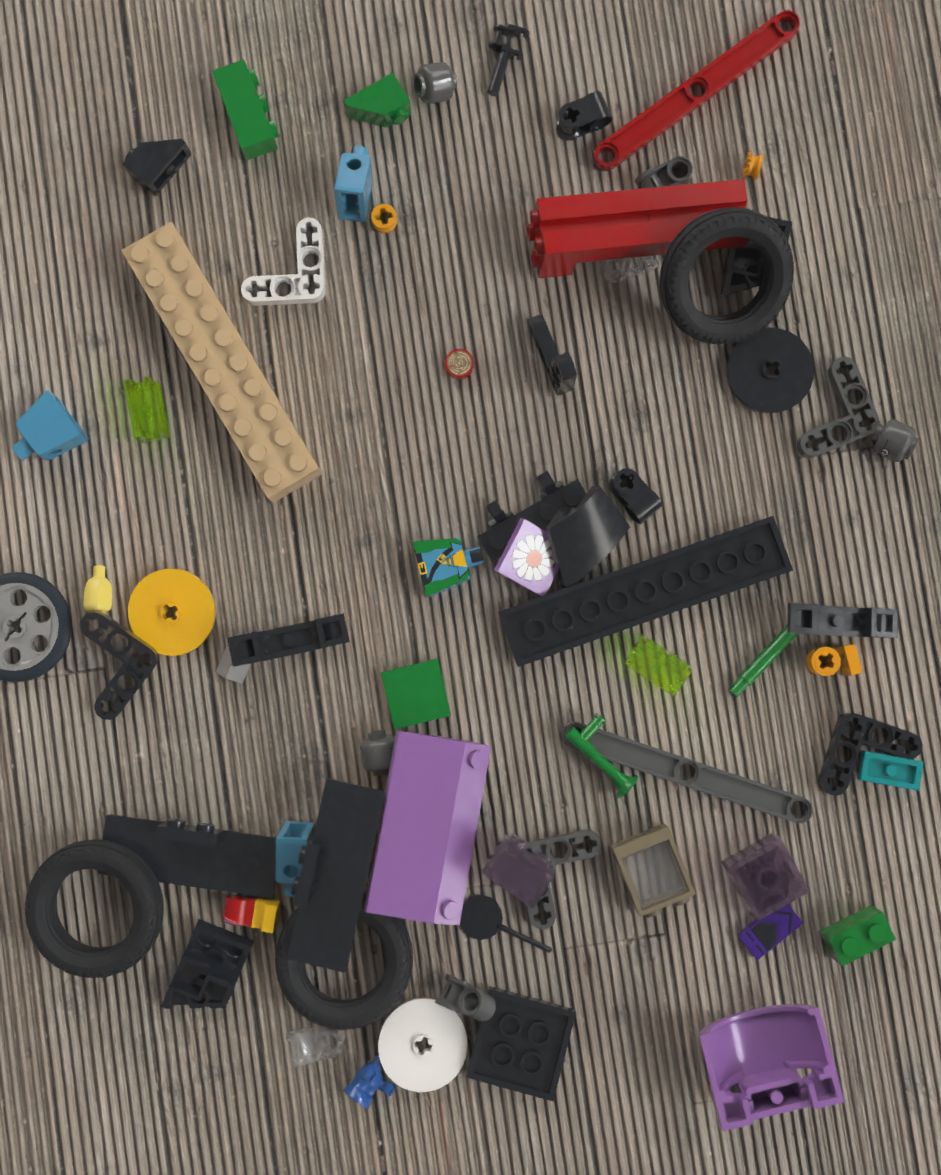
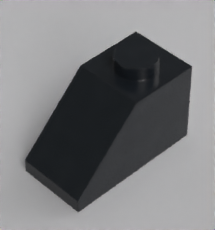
(156, 162)

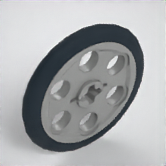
(55, 630)

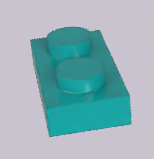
(890, 770)

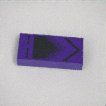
(769, 931)

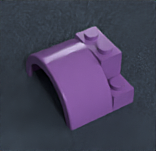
(761, 1057)

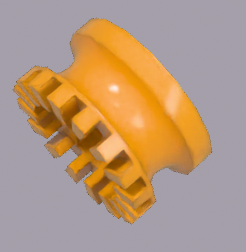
(753, 166)
(376, 214)

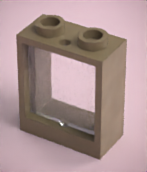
(653, 870)

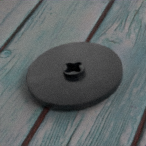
(764, 392)

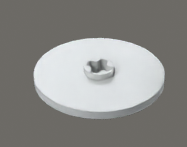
(401, 1056)

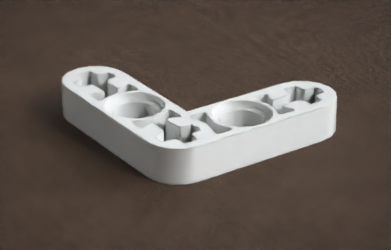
(298, 282)

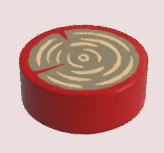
(459, 364)

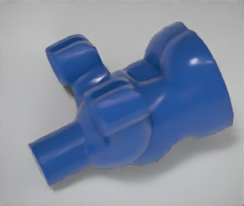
(367, 1081)

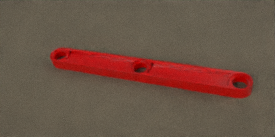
(711, 78)

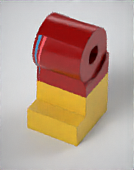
(252, 912)

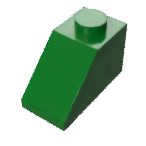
(379, 103)

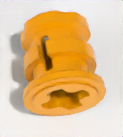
(831, 660)

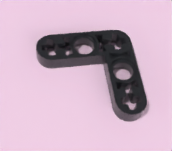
(558, 367)
(130, 666)
(861, 736)

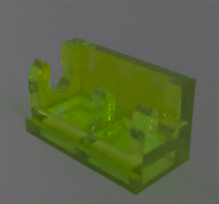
(147, 410)
(658, 665)

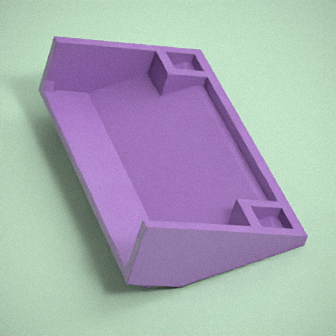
(427, 828)

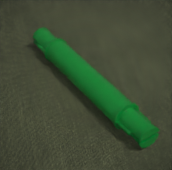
(762, 661)

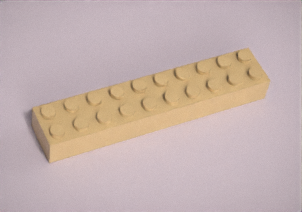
(222, 362)

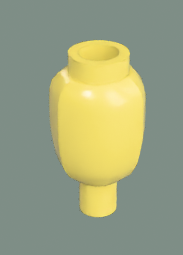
(98, 592)

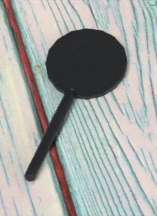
(483, 918)

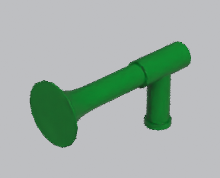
(580, 741)

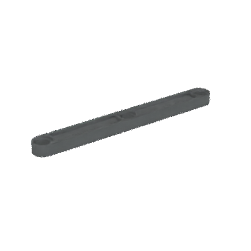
(705, 777)

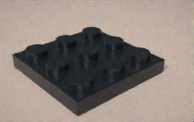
(522, 1044)

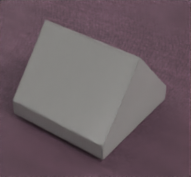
(229, 672)

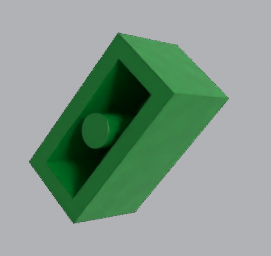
(857, 935)

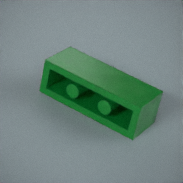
(246, 109)

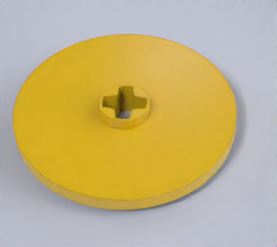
(194, 615)

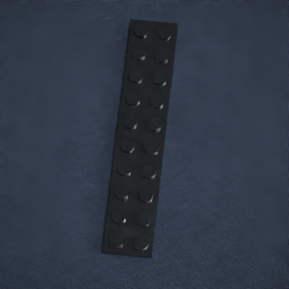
(645, 591)

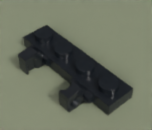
(539, 514)

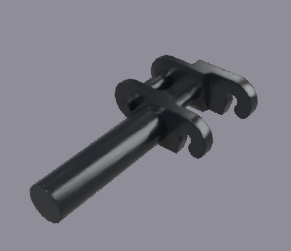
(505, 53)

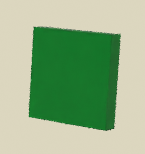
(416, 694)

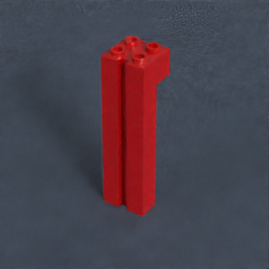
(623, 223)

